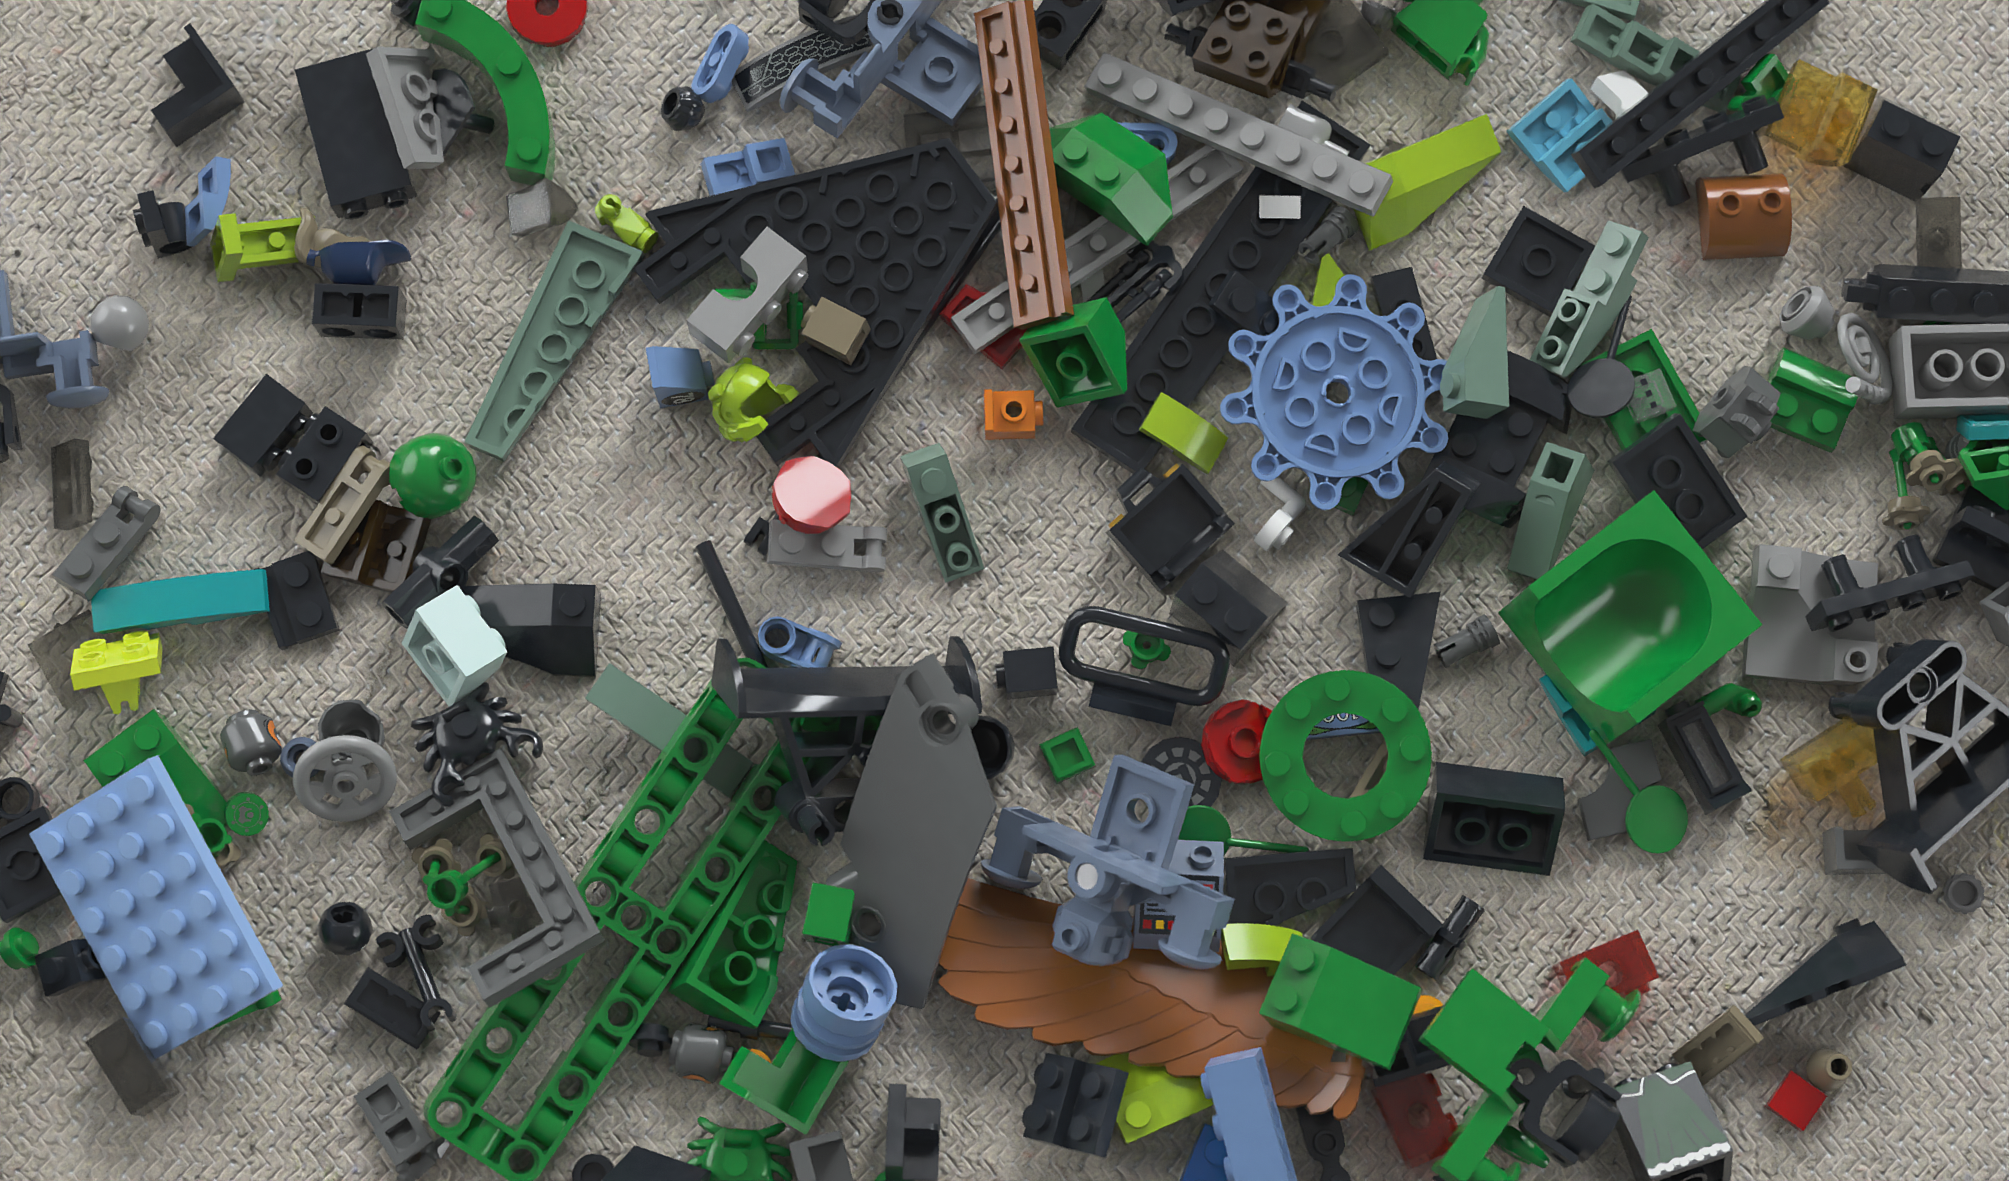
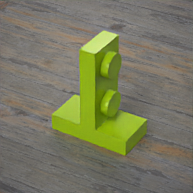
(251, 244)

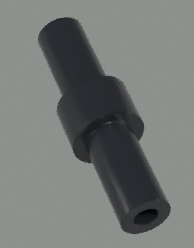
(766, 1029)

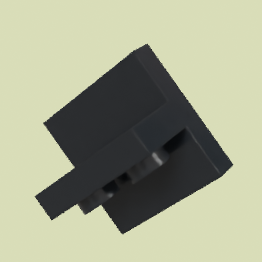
(1978, 535)

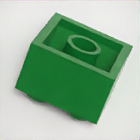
(1080, 354)

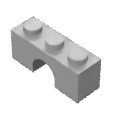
(729, 324)

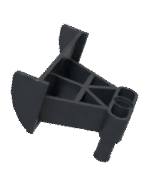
(840, 692)
(1967, 779)

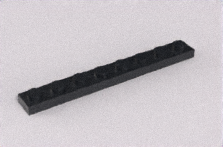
(1691, 86)

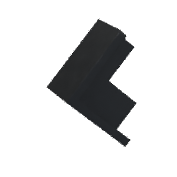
(206, 93)

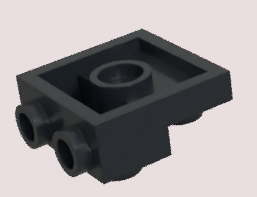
(1074, 1104)

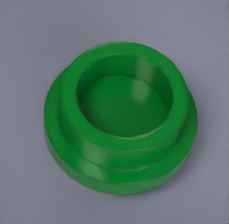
(19, 948)

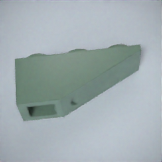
(1549, 509)
(942, 511)

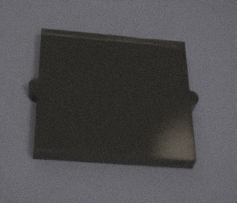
(55, 655)

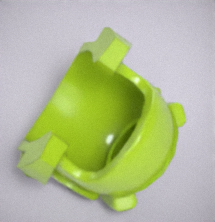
(742, 398)

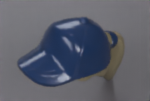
(344, 257)

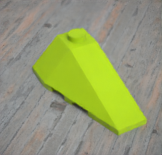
(1427, 177)

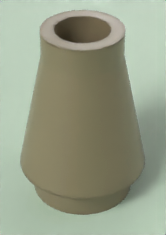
(1820, 1073)

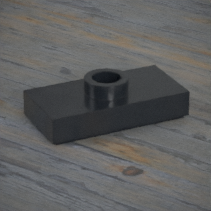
(389, 1007)

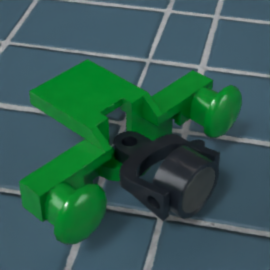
(1497, 1039)

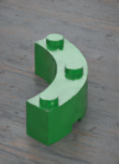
(496, 53)

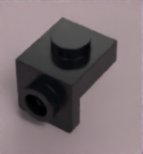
(68, 967)

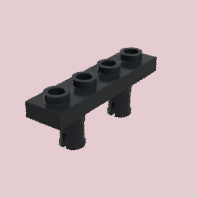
(1717, 129)
(1875, 602)

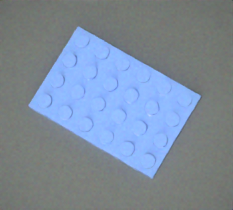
(155, 908)

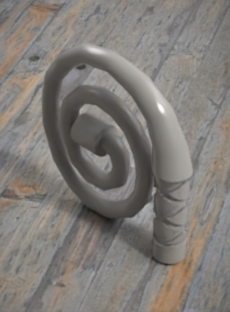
(1858, 354)

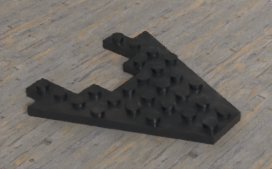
(875, 239)

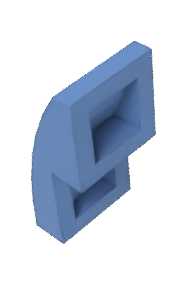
(752, 166)
(205, 208)

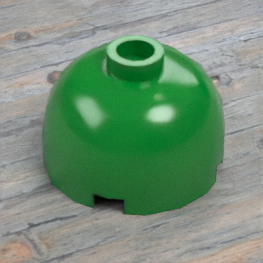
(432, 475)

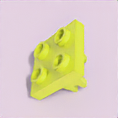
(117, 666)

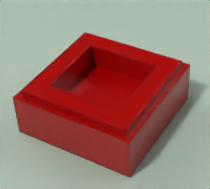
(1795, 1101)

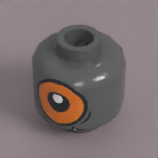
(250, 742)
(700, 1052)

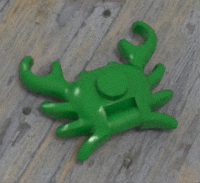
(740, 1153)

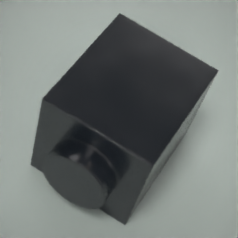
(1027, 673)

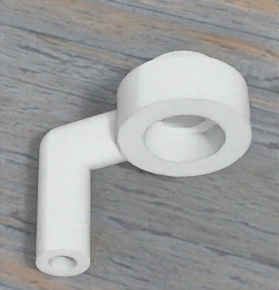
(1277, 528)

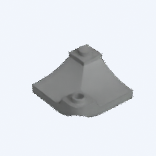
(1782, 592)

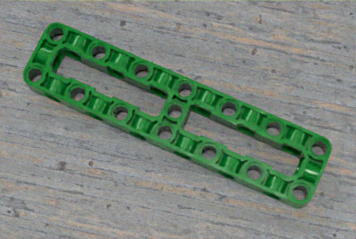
(647, 971)

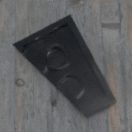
(1398, 639)
(1286, 884)

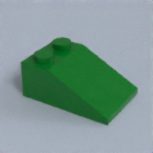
(156, 737)
(1339, 1002)

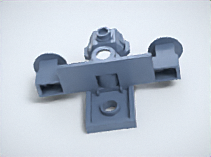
(1115, 868)

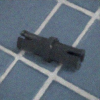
(1449, 938)

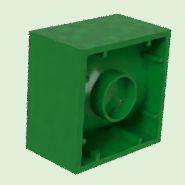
(1629, 618)

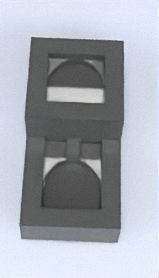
(394, 1118)

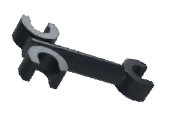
(409, 945)

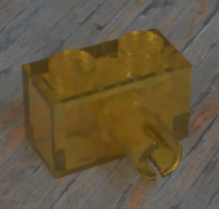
(1834, 763)

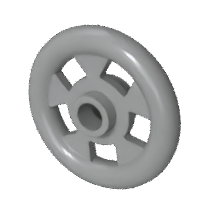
(349, 808)

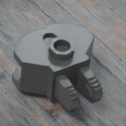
(1738, 412)

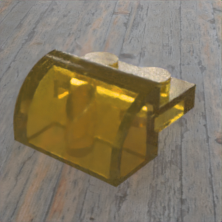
(1821, 114)

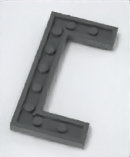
(567, 920)

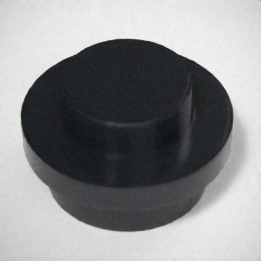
(651, 1040)

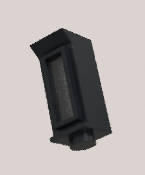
(1702, 756)

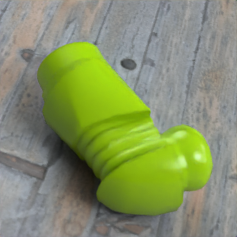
(626, 223)

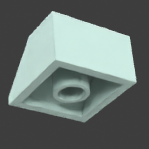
(454, 645)

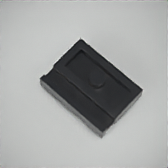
(298, 601)

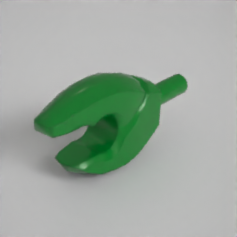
(1519, 1146)

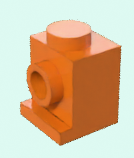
(1001, 425)

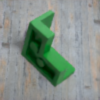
(790, 1087)

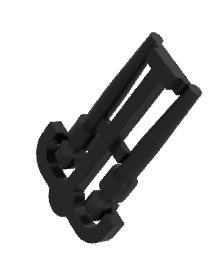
(1163, 257)

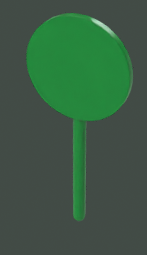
(1655, 815)
(1208, 824)

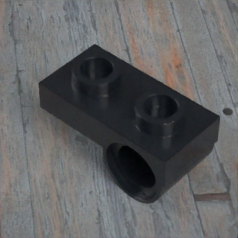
(161, 225)

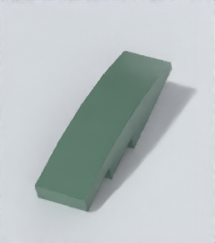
(1639, 50)
(657, 722)

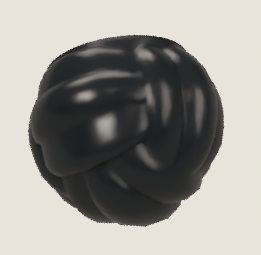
(682, 108)

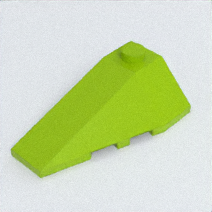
(1154, 1098)

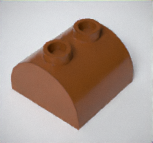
(1744, 216)

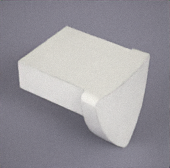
(1618, 91)

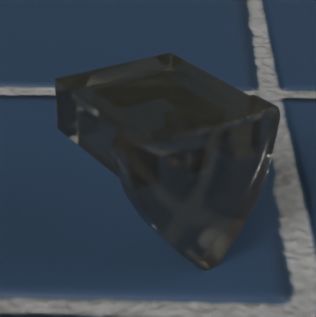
(539, 208)

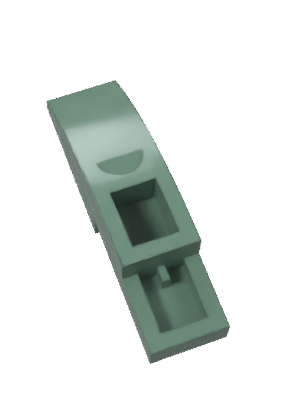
(1590, 310)

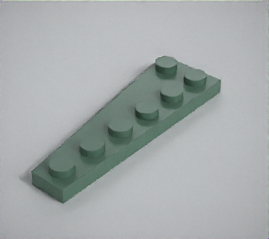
(563, 313)

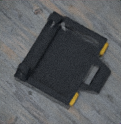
(1168, 524)

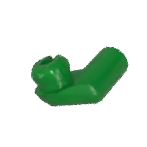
(1734, 699)

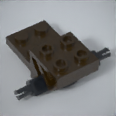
(1258, 46)

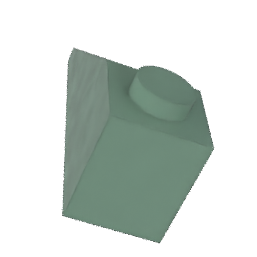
(1477, 368)

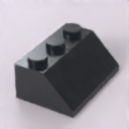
(1493, 818)

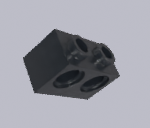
(1070, 22)
(359, 311)

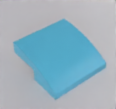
(1558, 129)

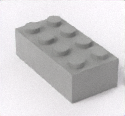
(1949, 370)

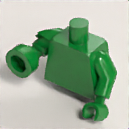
(1445, 34)

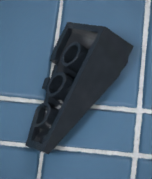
(545, 624)
(1835, 965)

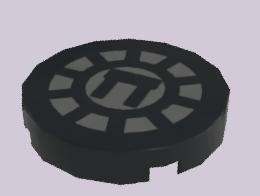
(1186, 760)

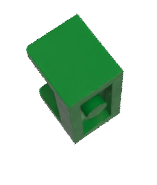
(828, 915)

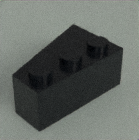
(1414, 531)

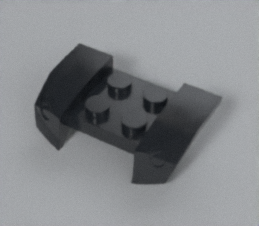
(1502, 445)

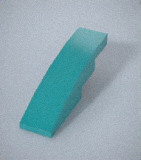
(180, 601)

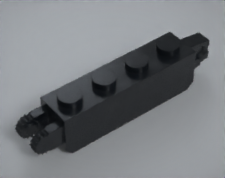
(1932, 293)

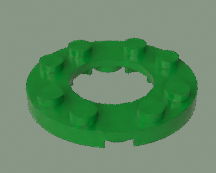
(1356, 816)

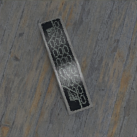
(765, 76)

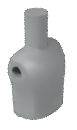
(1309, 127)

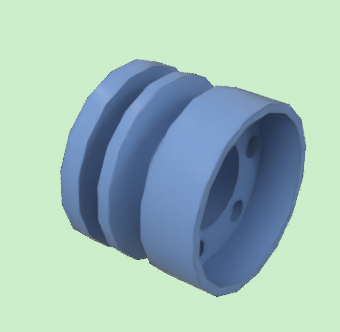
(843, 1002)

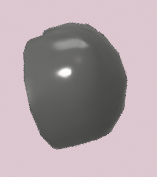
(353, 719)

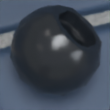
(345, 928)

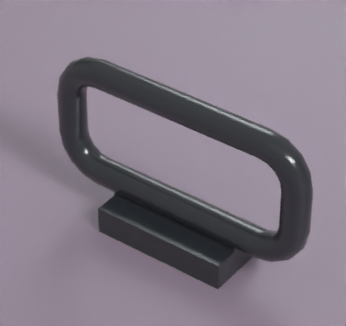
(1133, 694)

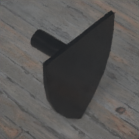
(455, 108)

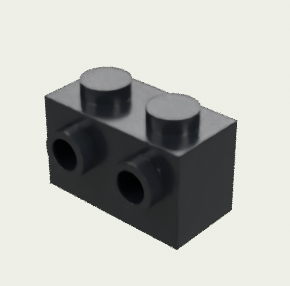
(320, 454)

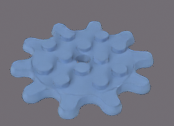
(1345, 346)

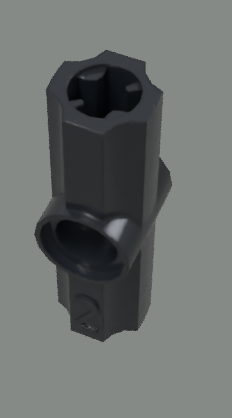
(440, 570)

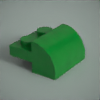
(1811, 400)

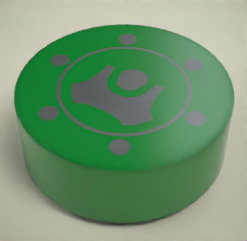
(246, 813)

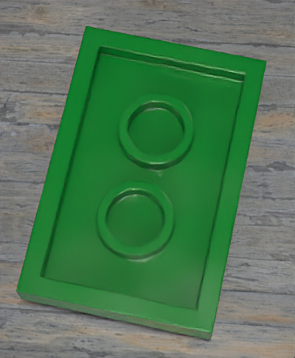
(1642, 356)

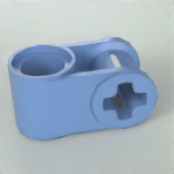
(801, 645)

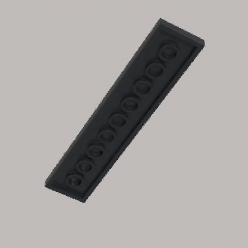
(1185, 335)

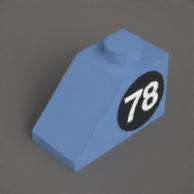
(679, 375)

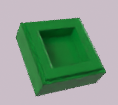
(1067, 755)

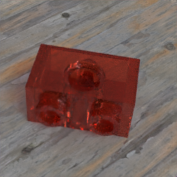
(1627, 957)
(1415, 1144)

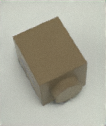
(835, 330)

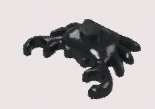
(467, 732)

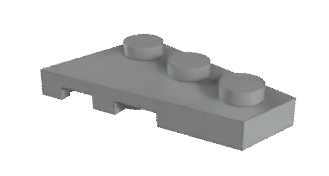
(407, 100)

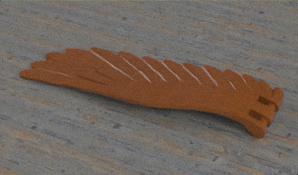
(1143, 1006)

